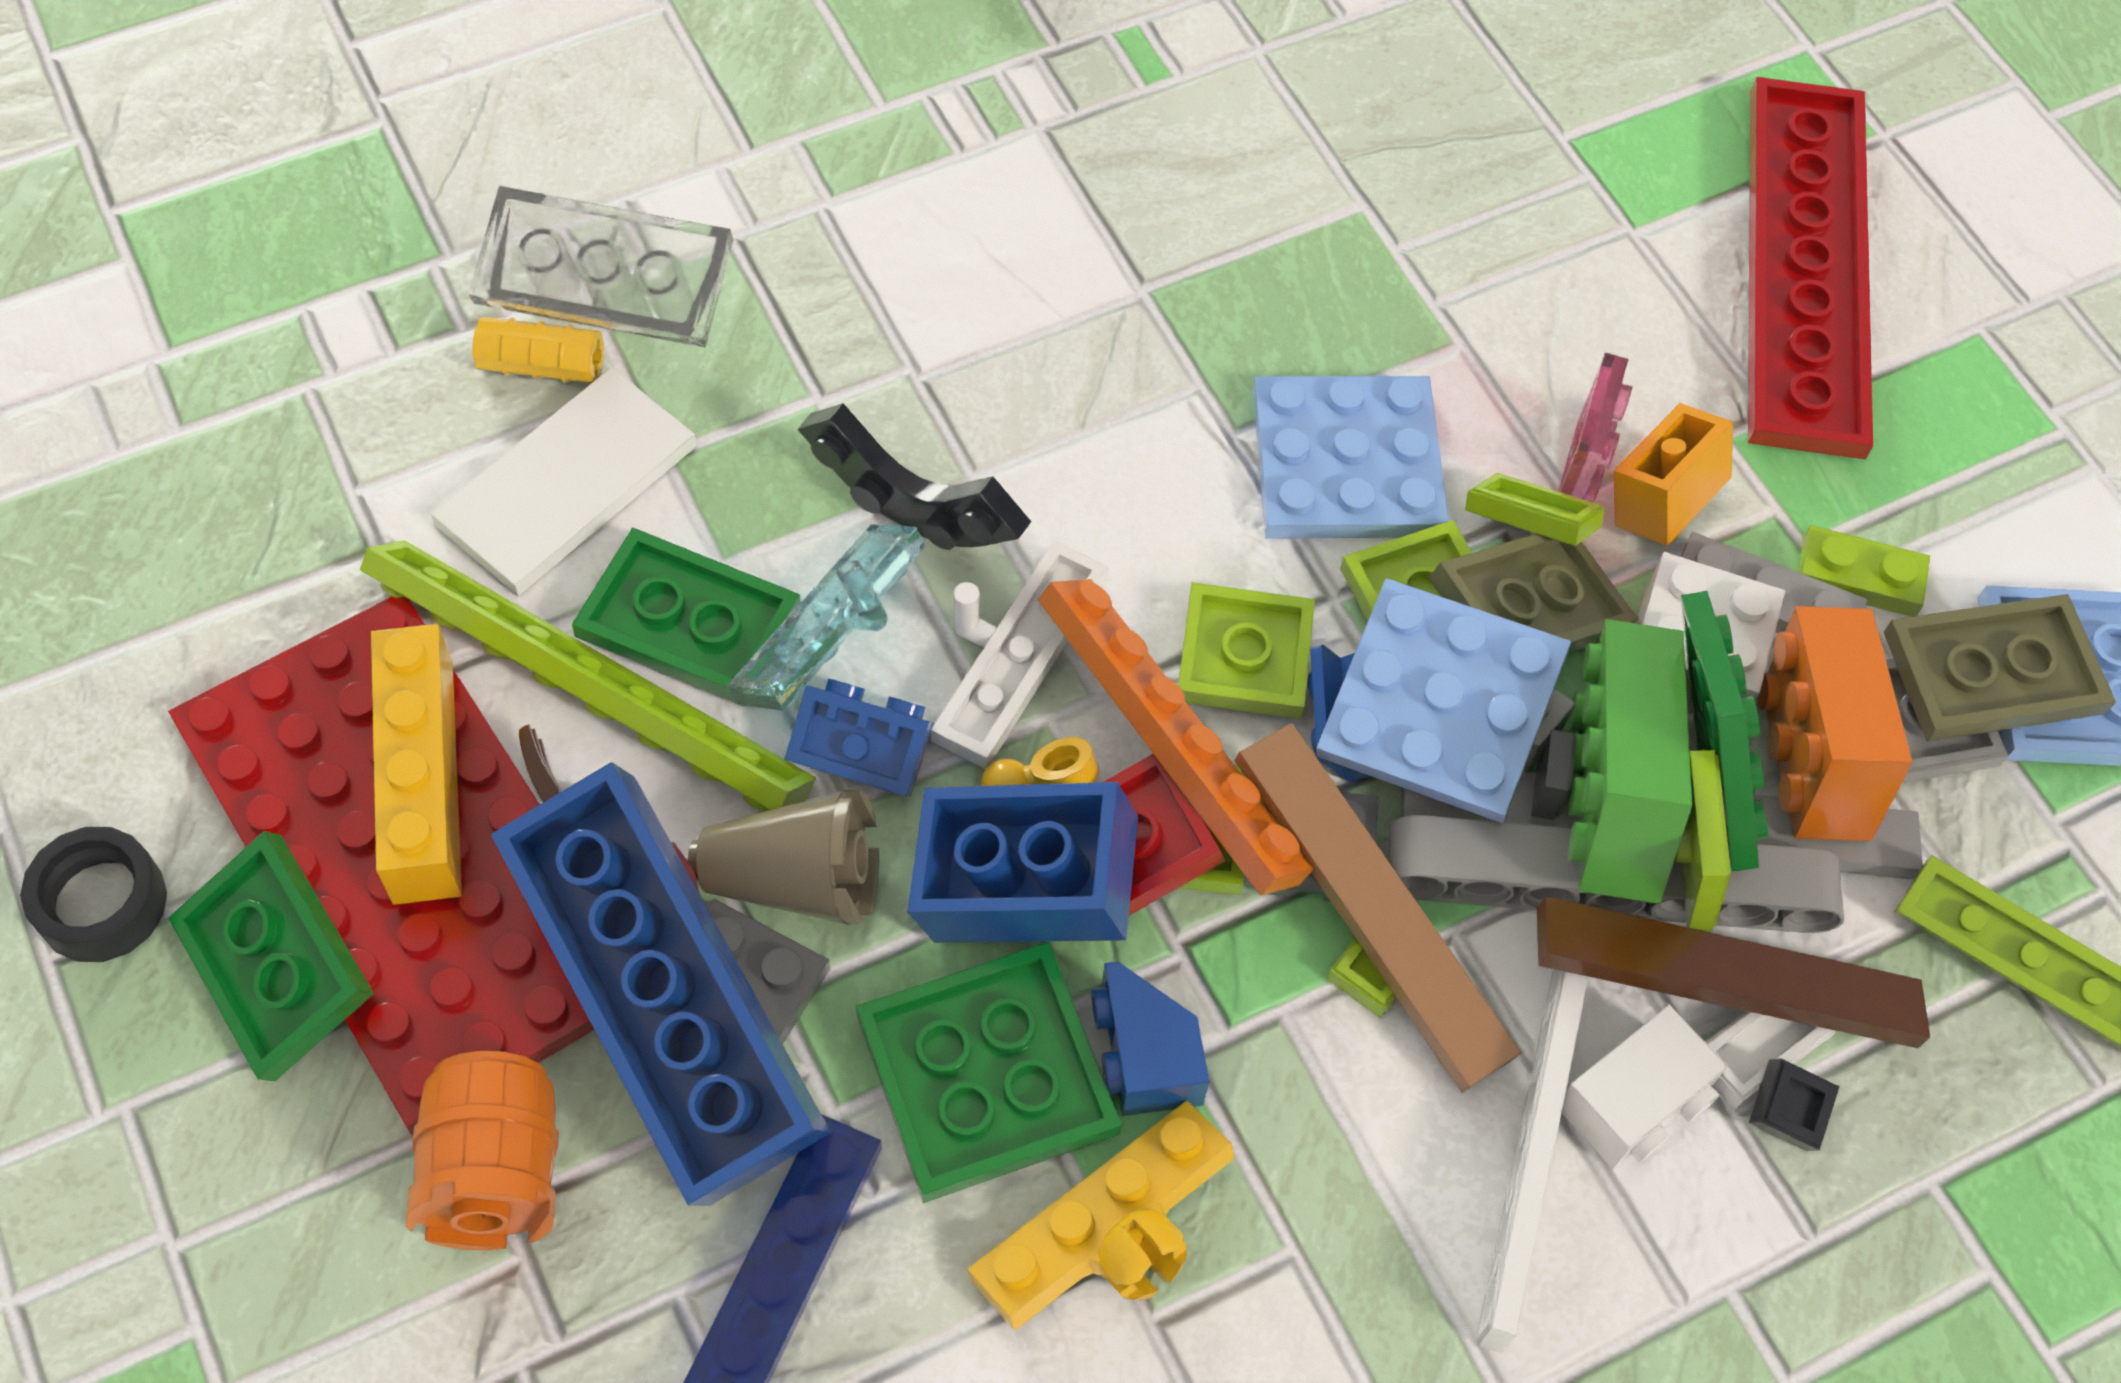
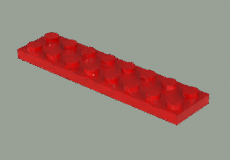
(1809, 270)

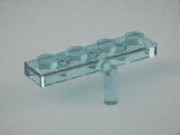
(834, 608)

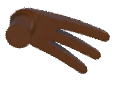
(537, 763)

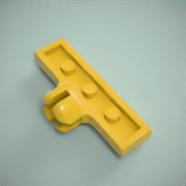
(1108, 1222)

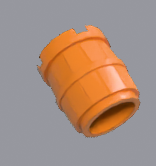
(484, 1152)

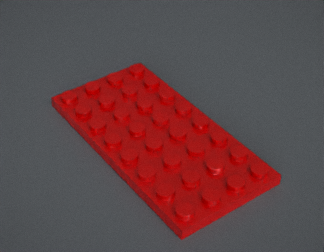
(447, 975)

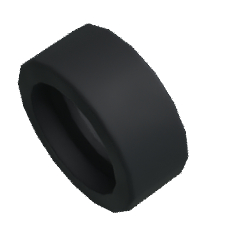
(66, 858)

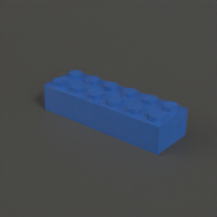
(660, 986)

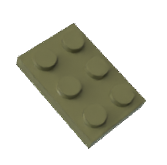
(1536, 585)
(1998, 667)

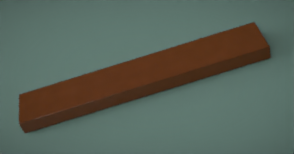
(1731, 972)

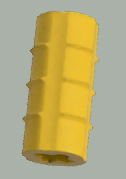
(538, 350)

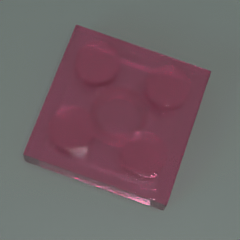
(1595, 433)

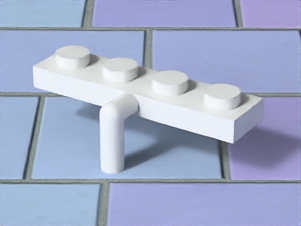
(1012, 658)

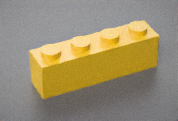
(415, 765)

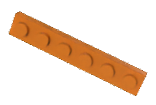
(1176, 736)

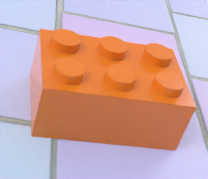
(1834, 724)

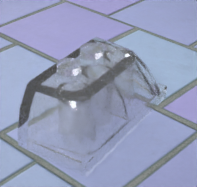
(601, 267)

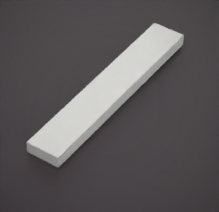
(1531, 1162)

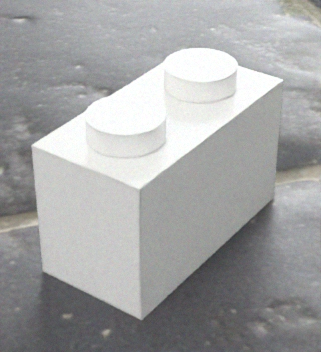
(1642, 1088)

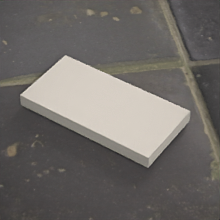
(564, 481)

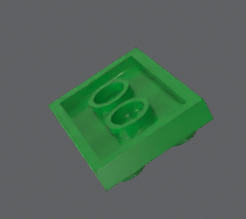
(681, 612)
(270, 956)

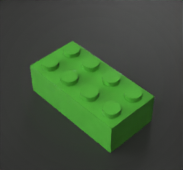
(1630, 762)

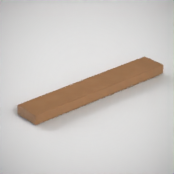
(1379, 908)

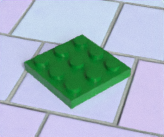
(1725, 724)
(987, 1071)

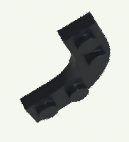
(947, 515)

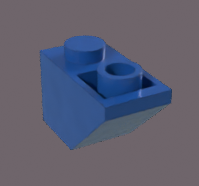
(1153, 1043)

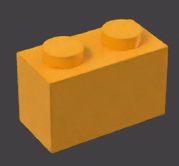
(1673, 474)

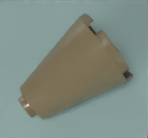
(795, 858)

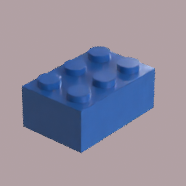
(1024, 863)

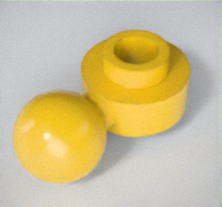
(1055, 763)

